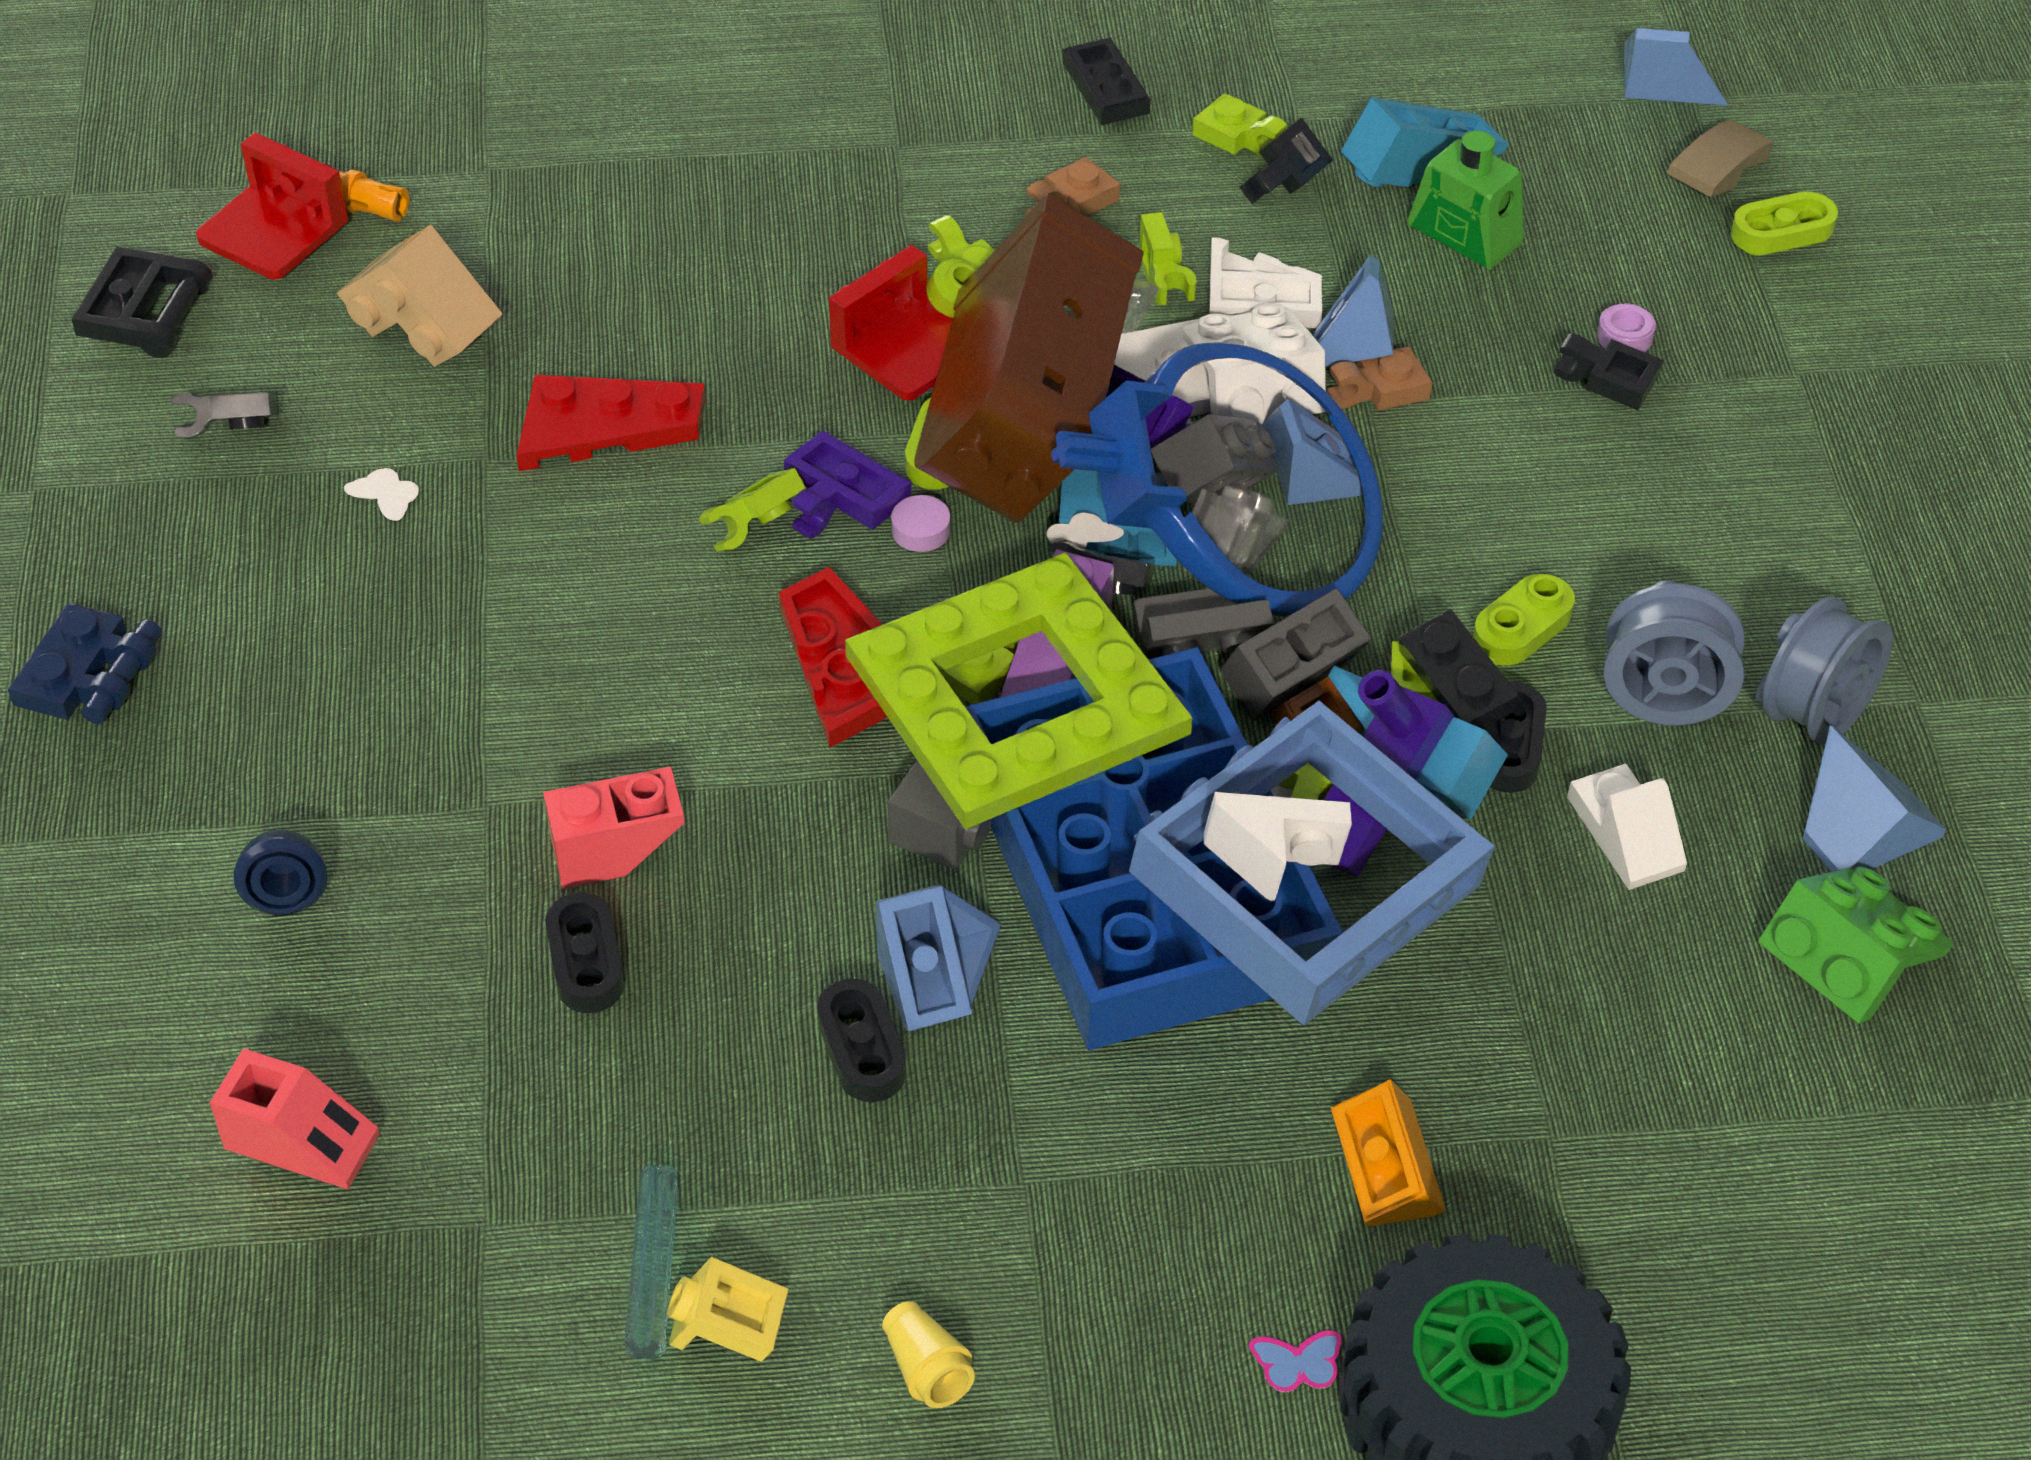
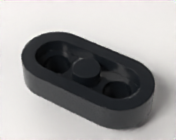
(1522, 739)
(586, 956)
(865, 1043)

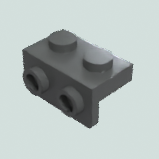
(1197, 620)

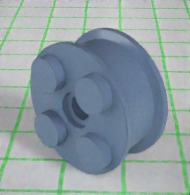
(1674, 654)
(1825, 668)

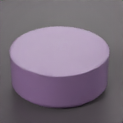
(1627, 325)
(920, 523)

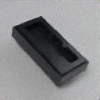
(1106, 81)

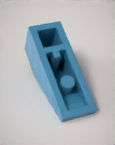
(1400, 139)
(1459, 766)

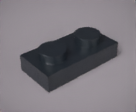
(1458, 670)

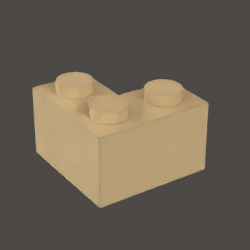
(425, 293)

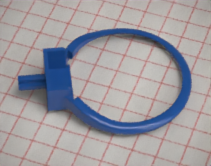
(1131, 496)

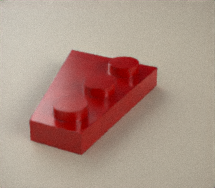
(598, 413)
(819, 618)

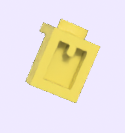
(727, 1309)

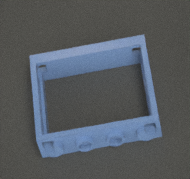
(1378, 785)

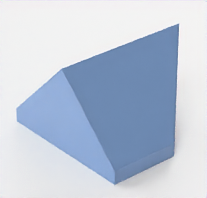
(1666, 69)
(1360, 320)
(1311, 457)
(1863, 811)
(933, 953)

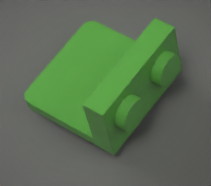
(1852, 937)

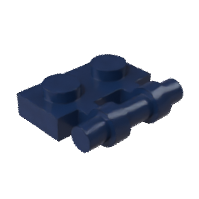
(70, 662)

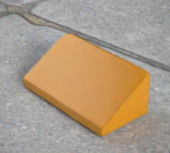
(1387, 1156)

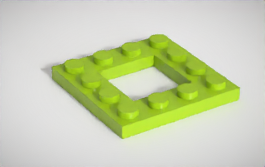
(980, 779)

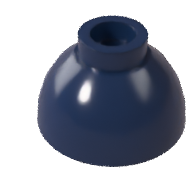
(280, 873)

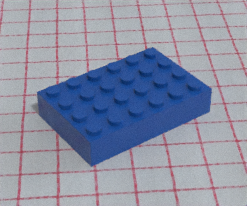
(1109, 939)

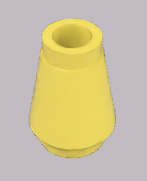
(928, 1356)

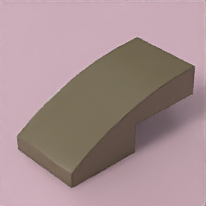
(1719, 156)

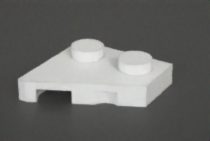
(1243, 284)

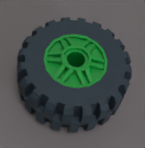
(1483, 1358)

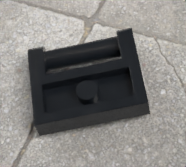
(126, 291)

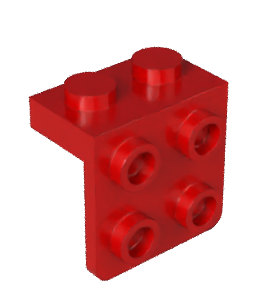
(281, 214)
(891, 326)

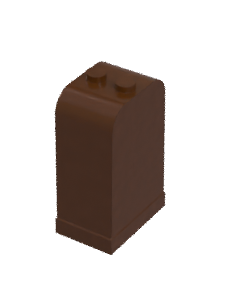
(1022, 364)

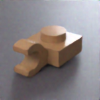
(1079, 185)
(1384, 380)

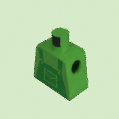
(1471, 201)

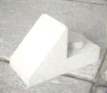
(1631, 824)
(1264, 832)

